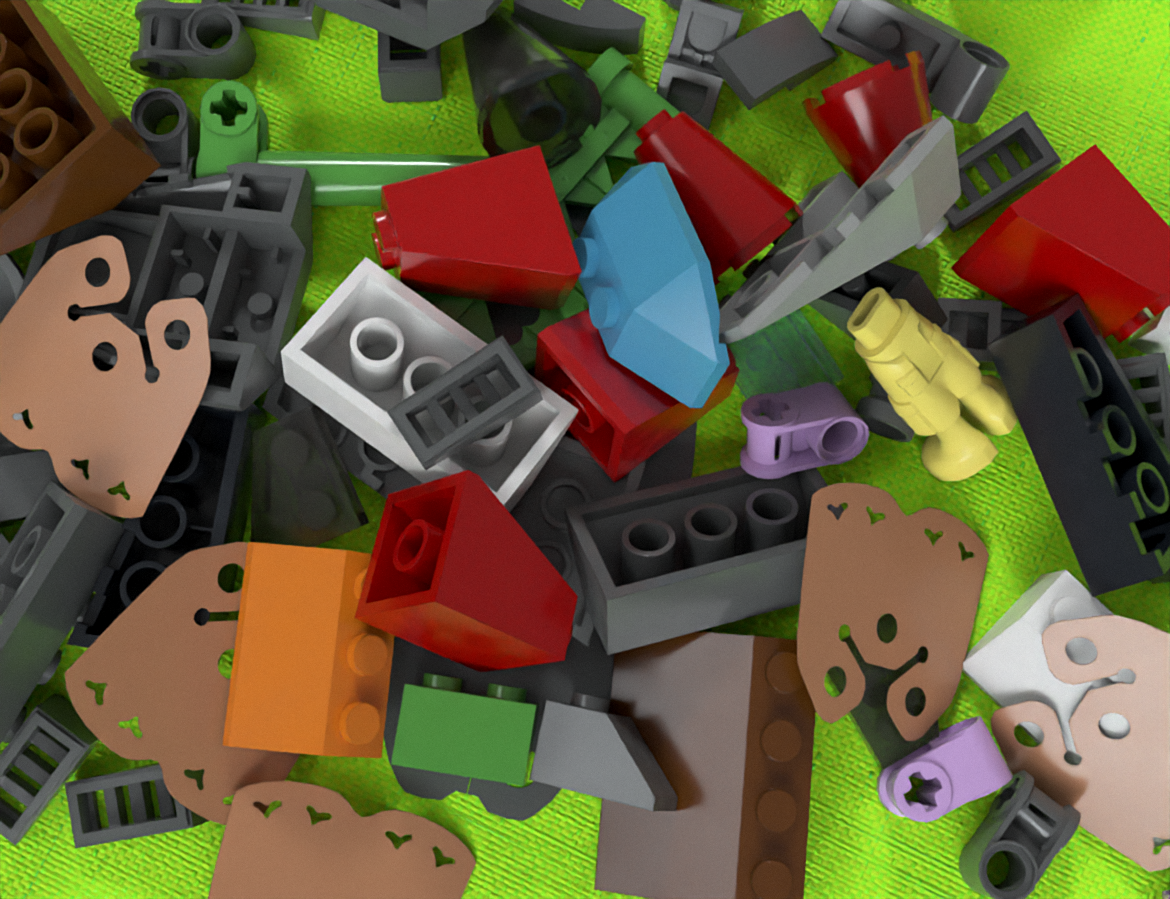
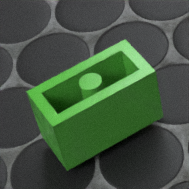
(466, 731)

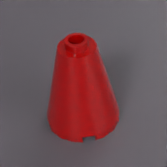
(872, 114)
(724, 196)

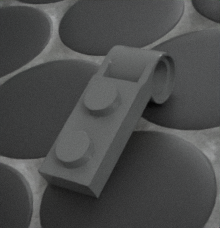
(958, 68)

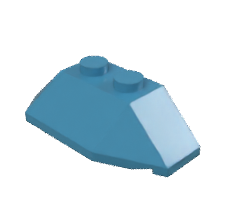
(652, 286)

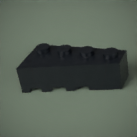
(1090, 444)
(195, 507)

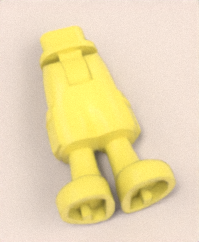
(932, 385)

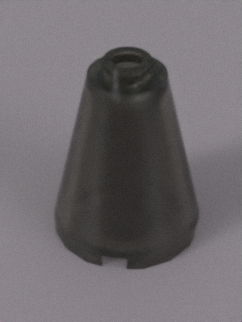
(527, 90)

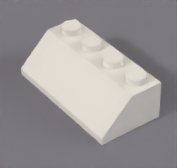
(384, 343)
(1013, 664)

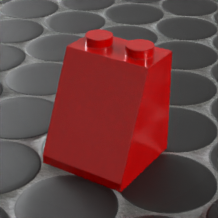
(480, 233)
(1082, 236)
(619, 412)
(465, 579)

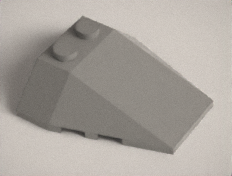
(849, 231)

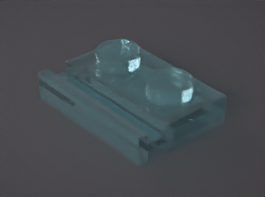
(783, 358)

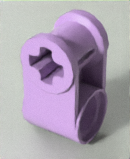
(803, 427)
(953, 769)

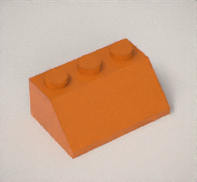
(301, 661)

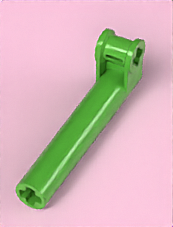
(335, 176)

